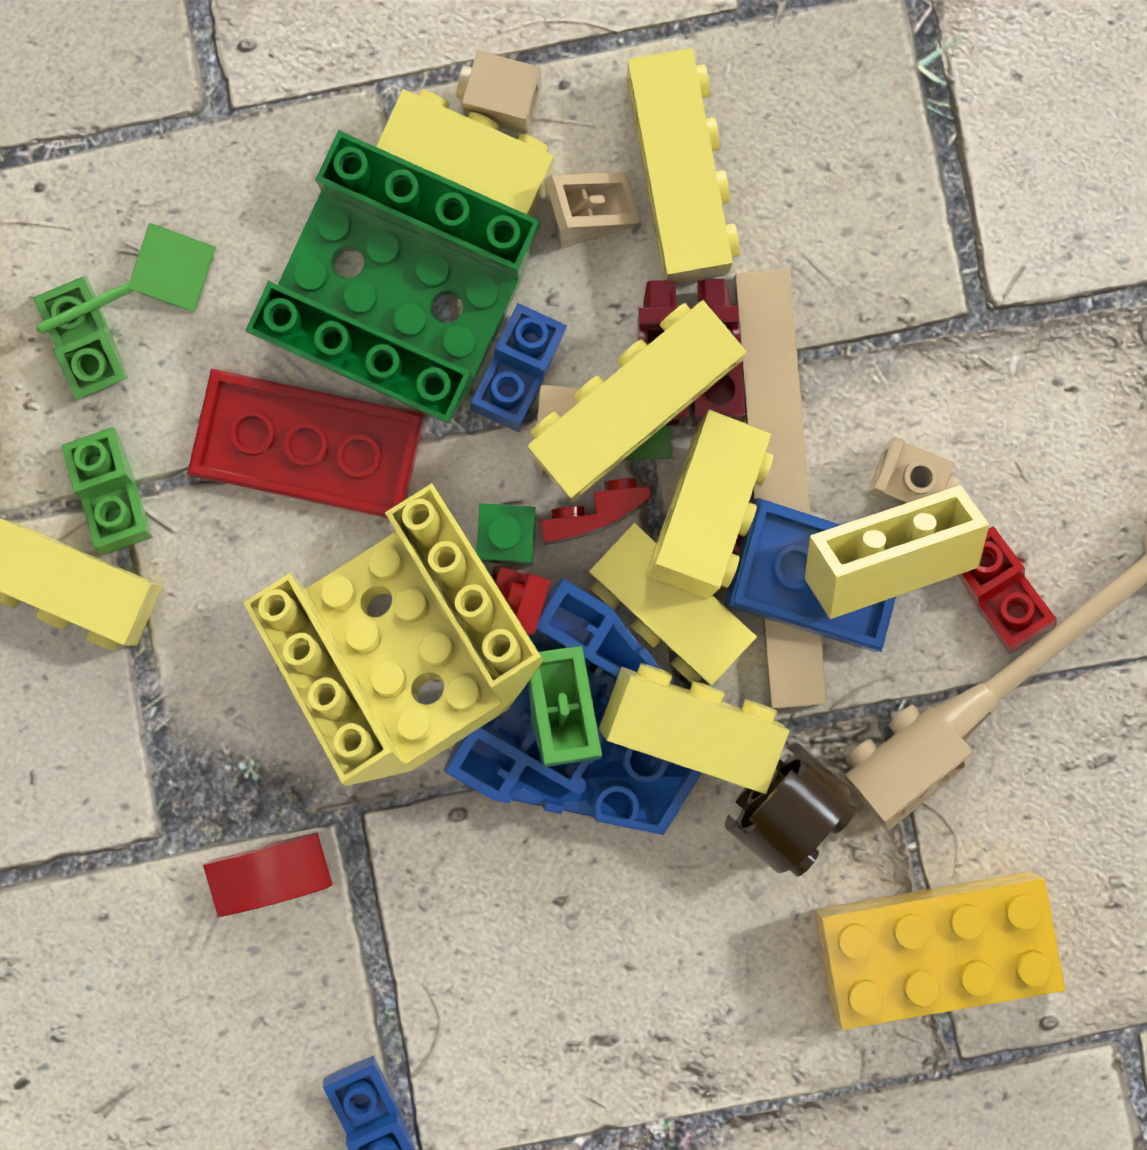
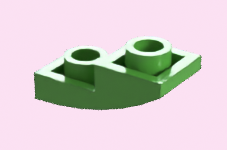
(84, 344)
(107, 491)

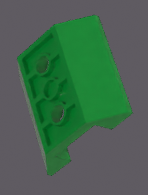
(417, 244)

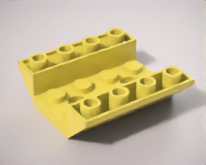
(364, 673)

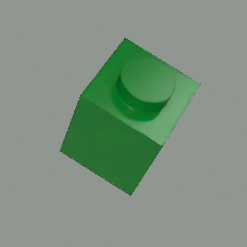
(506, 534)

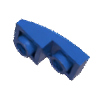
(518, 367)
(367, 1108)

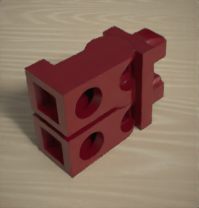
(659, 301)

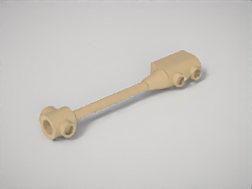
(931, 744)

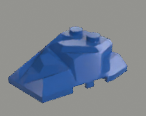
(620, 787)

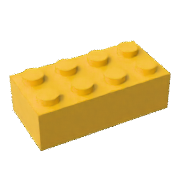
(939, 950)

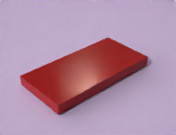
(305, 444)

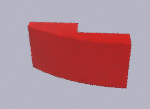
(612, 505)
(523, 593)
(1006, 595)
(267, 875)

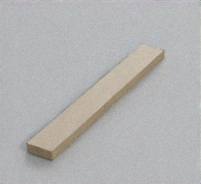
(775, 406)

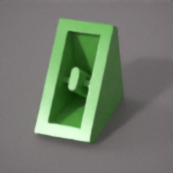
(563, 708)

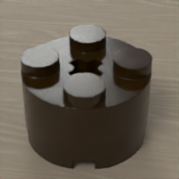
(794, 814)

